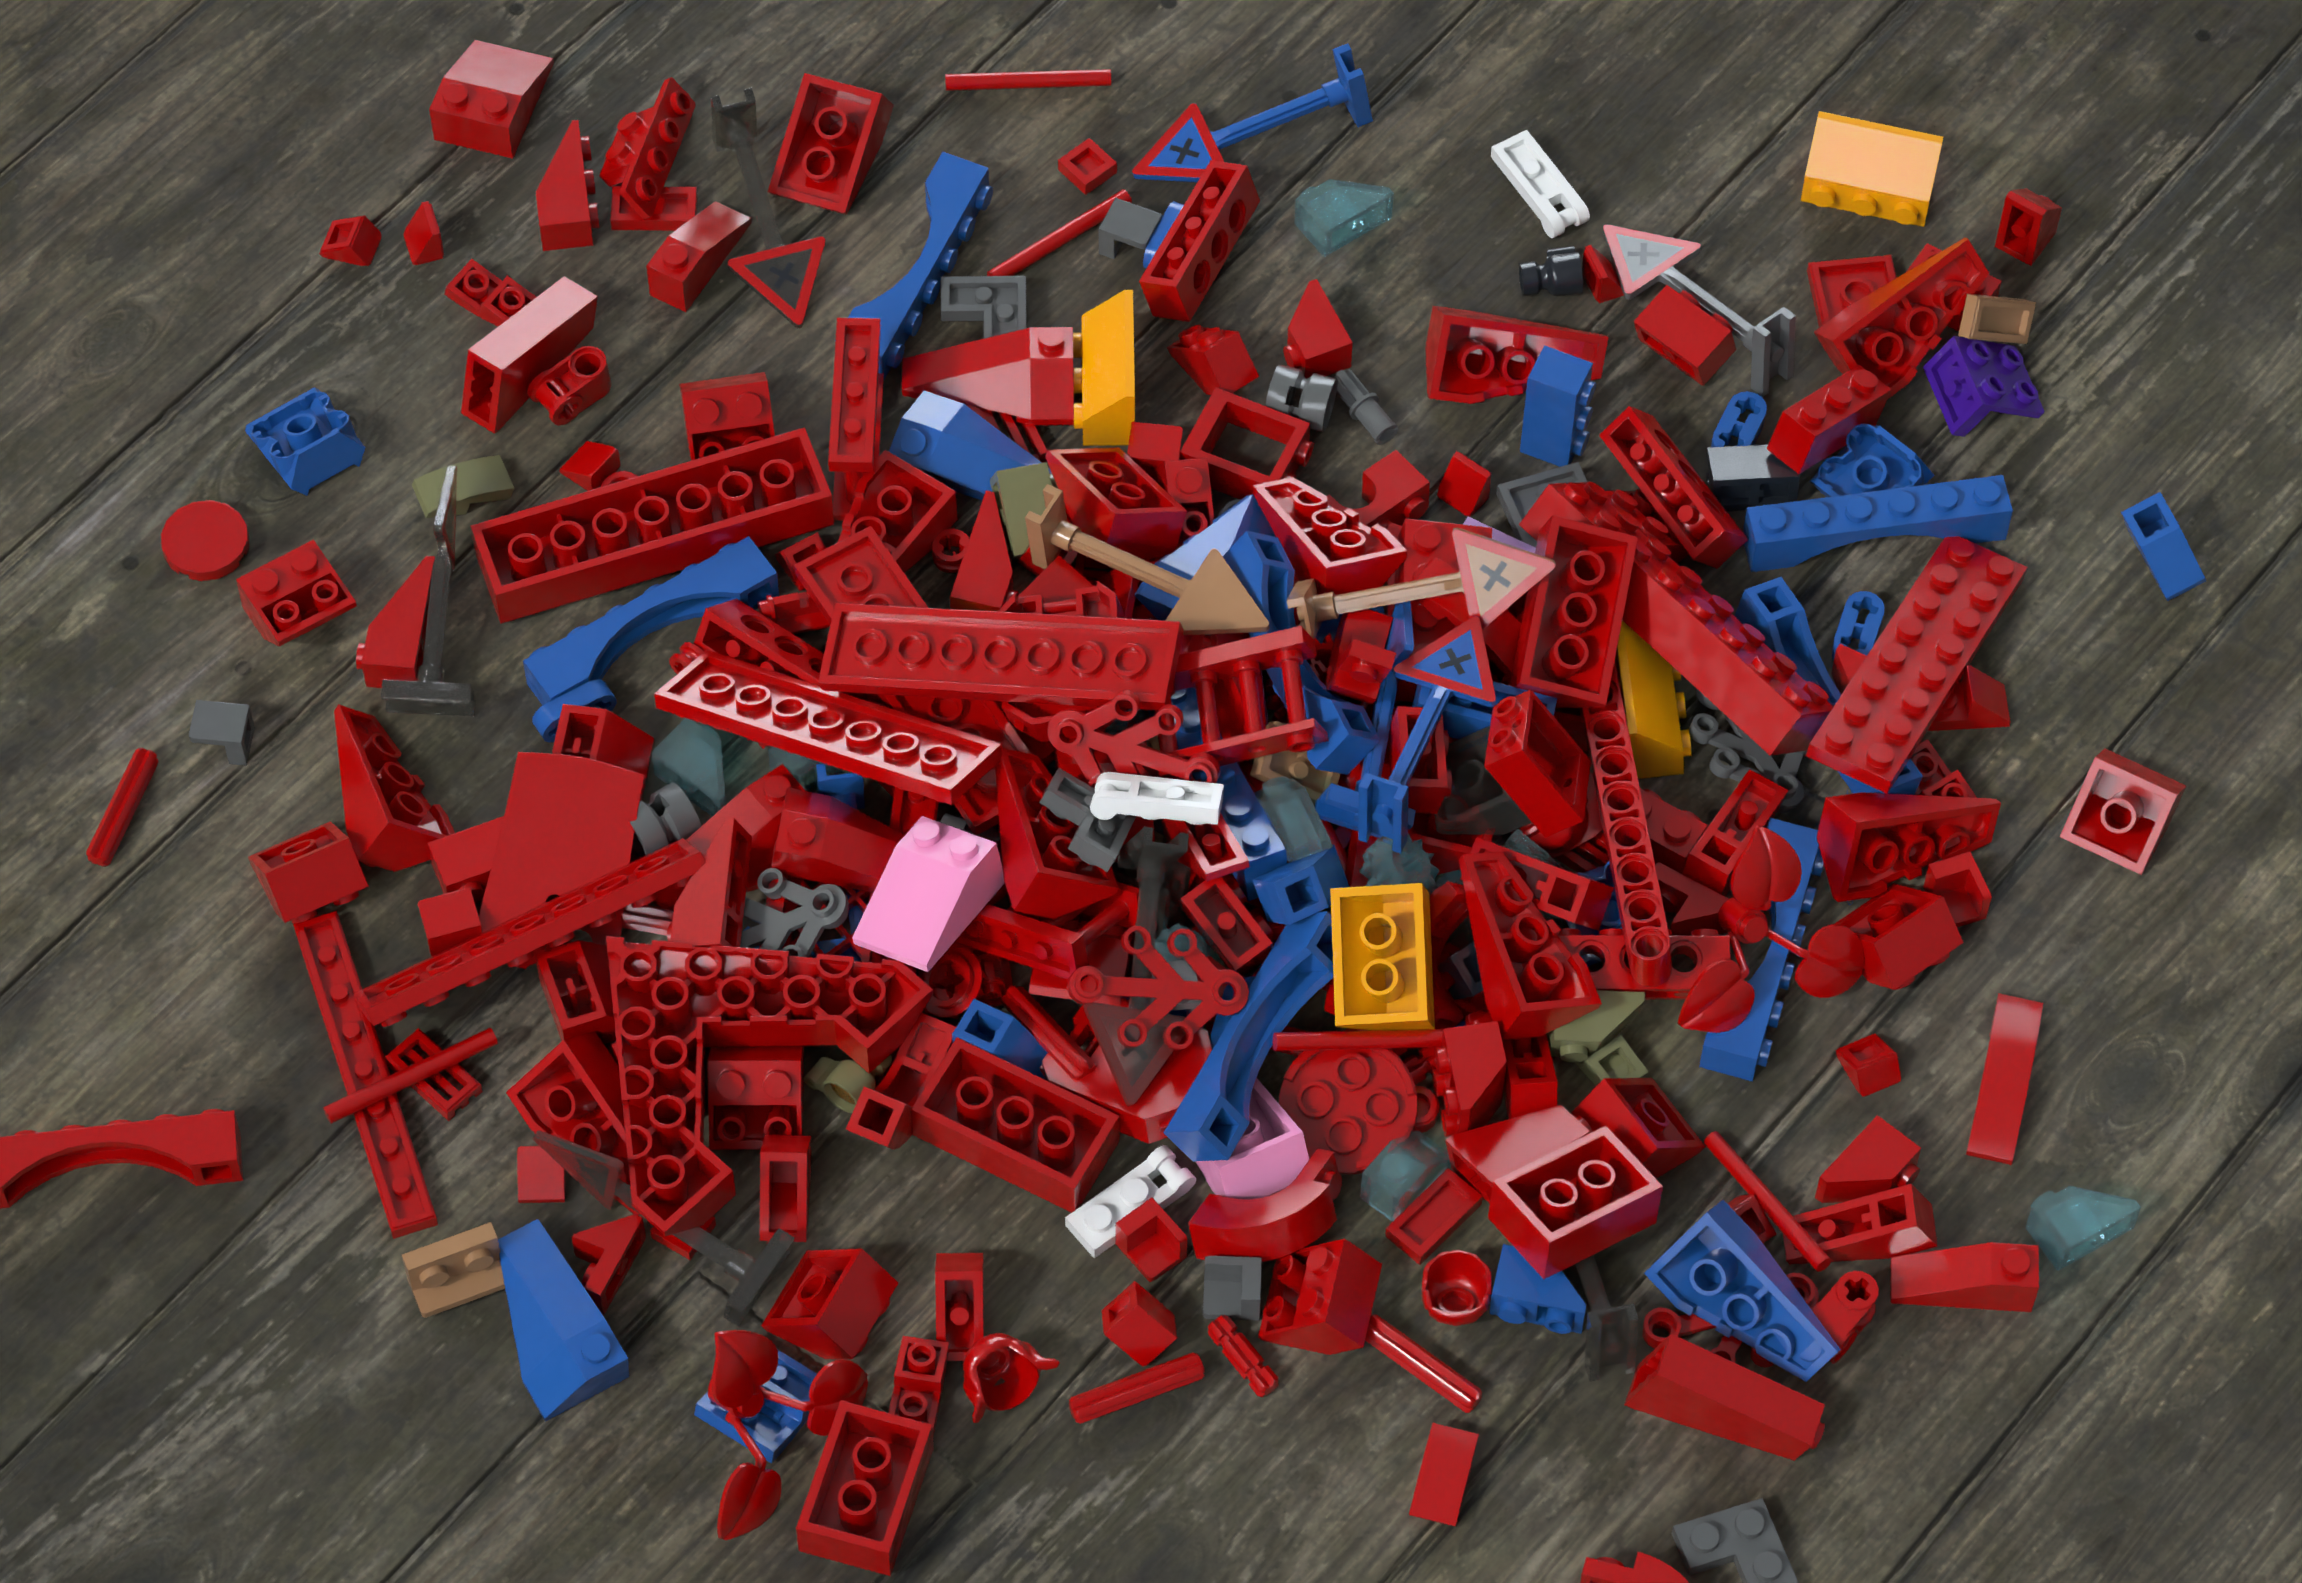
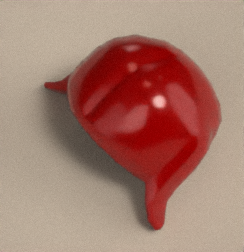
(1005, 1358)

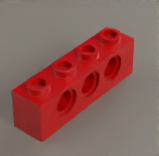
(1199, 241)
(1673, 487)
(751, 637)
(1702, 947)

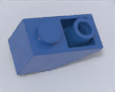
(2163, 546)
(1300, 887)
(1000, 1036)
(1525, 1296)

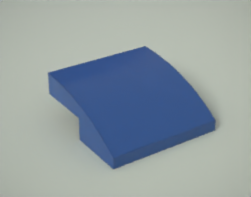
(775, 1423)

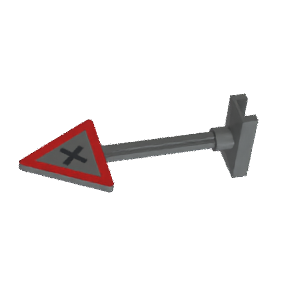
(1652, 258)

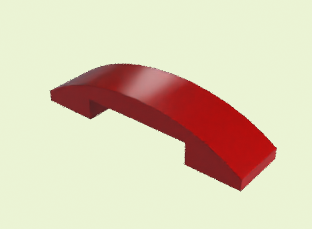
(1499, 636)
(2005, 1079)

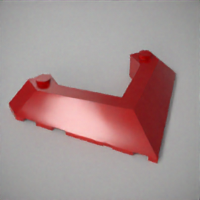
(686, 998)

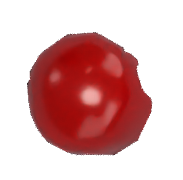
(1456, 1287)

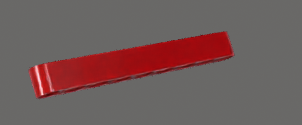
(1627, 839)

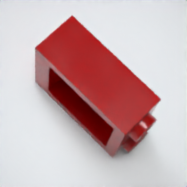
(1230, 408)
(1537, 763)

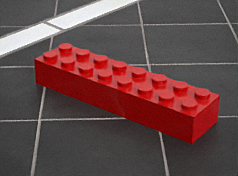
(651, 524)
(1698, 630)

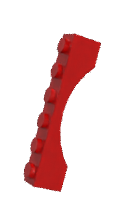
(195, 1147)

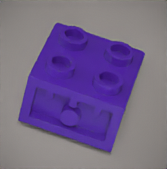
(1979, 378)

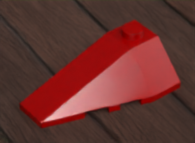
(1904, 318)
(1492, 355)
(1010, 373)
(902, 508)
(1327, 542)
(381, 799)
(759, 813)
(1888, 836)
(831, 842)
(1036, 860)
(1523, 964)
(576, 1098)

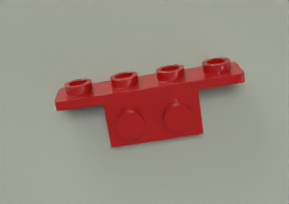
(647, 148)

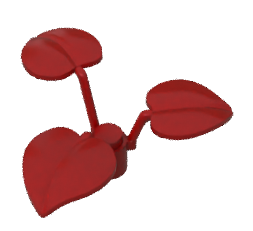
(1763, 874)
(740, 1368)

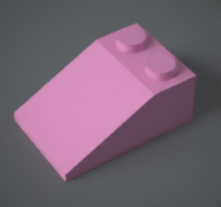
(929, 893)
(1265, 1157)

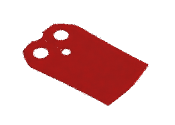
(558, 832)

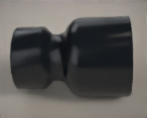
(1559, 274)

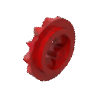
(958, 963)

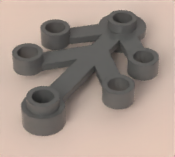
(1742, 745)
(776, 926)

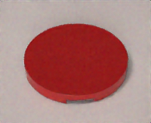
(1350, 1102)

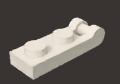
(1539, 183)
(1156, 798)
(1095, 1220)

